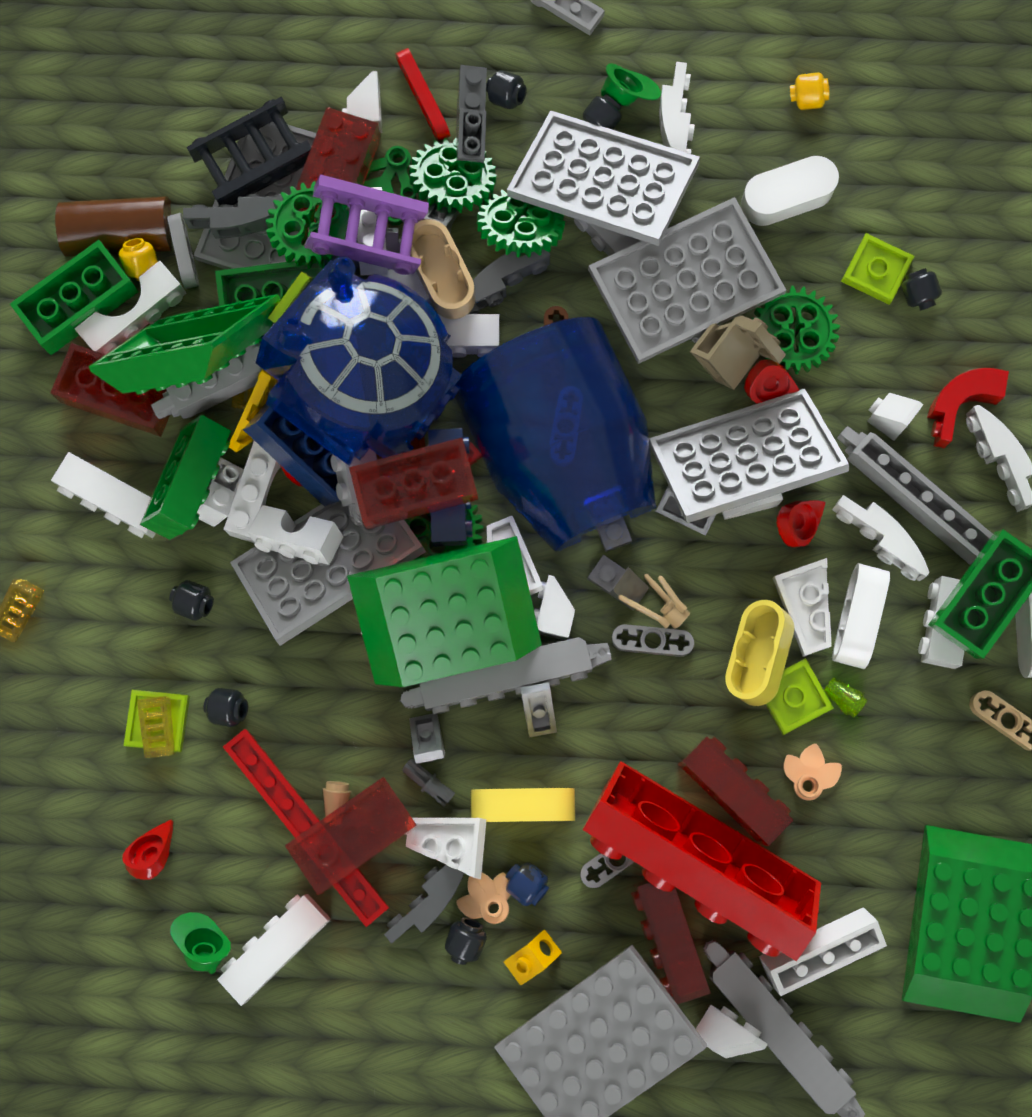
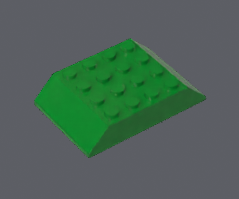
(186, 346)
(445, 613)
(972, 926)

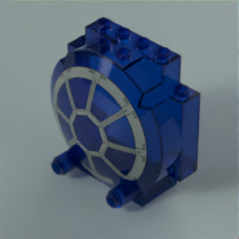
(359, 363)

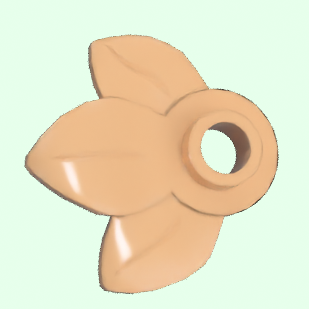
(811, 768)
(482, 895)

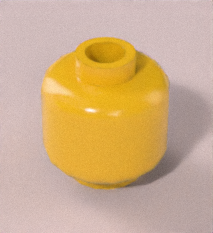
(810, 91)
(137, 257)

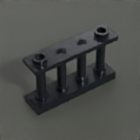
(255, 178)

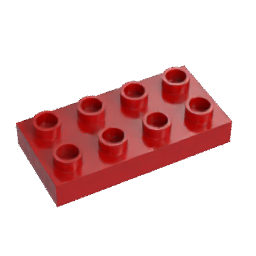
(707, 861)

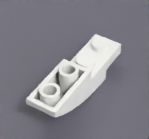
(674, 121)
(999, 444)
(893, 542)

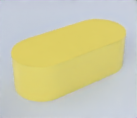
(759, 653)
(523, 804)

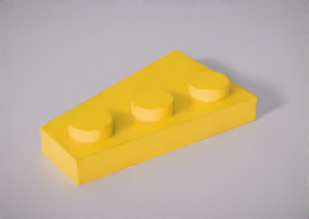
(256, 402)

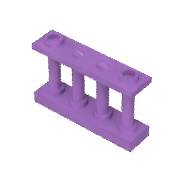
(383, 205)

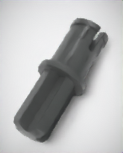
(428, 782)

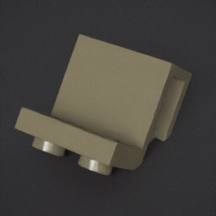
(733, 348)

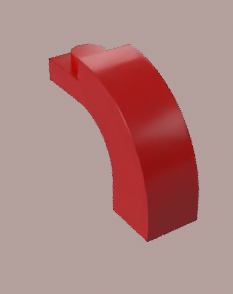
(979, 385)

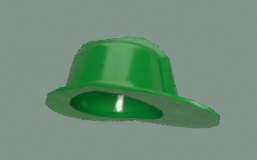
(628, 86)
(200, 941)

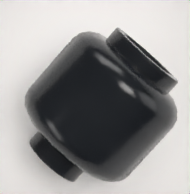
(506, 89)
(603, 112)
(921, 289)
(191, 600)
(225, 707)
(465, 941)

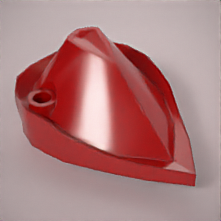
(768, 381)
(799, 521)
(149, 852)

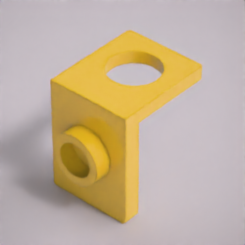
(531, 960)

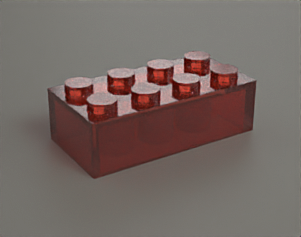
(341, 149)
(88, 392)
(413, 483)
(735, 791)
(351, 836)
(672, 942)

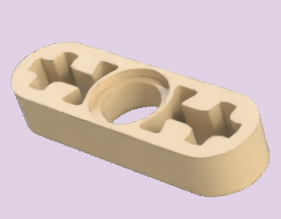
(994, 702)

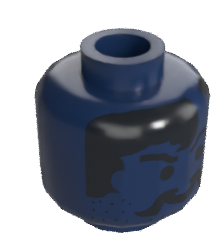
(526, 884)

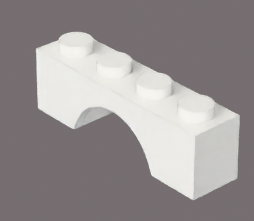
(158, 293)
(251, 492)

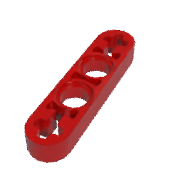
(422, 95)

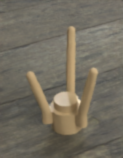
(673, 611)

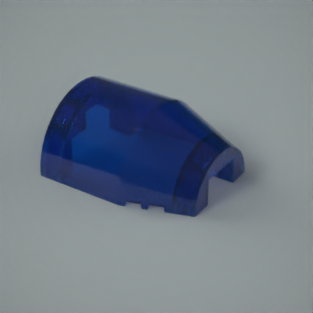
(560, 429)

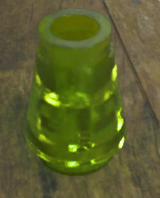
(846, 697)

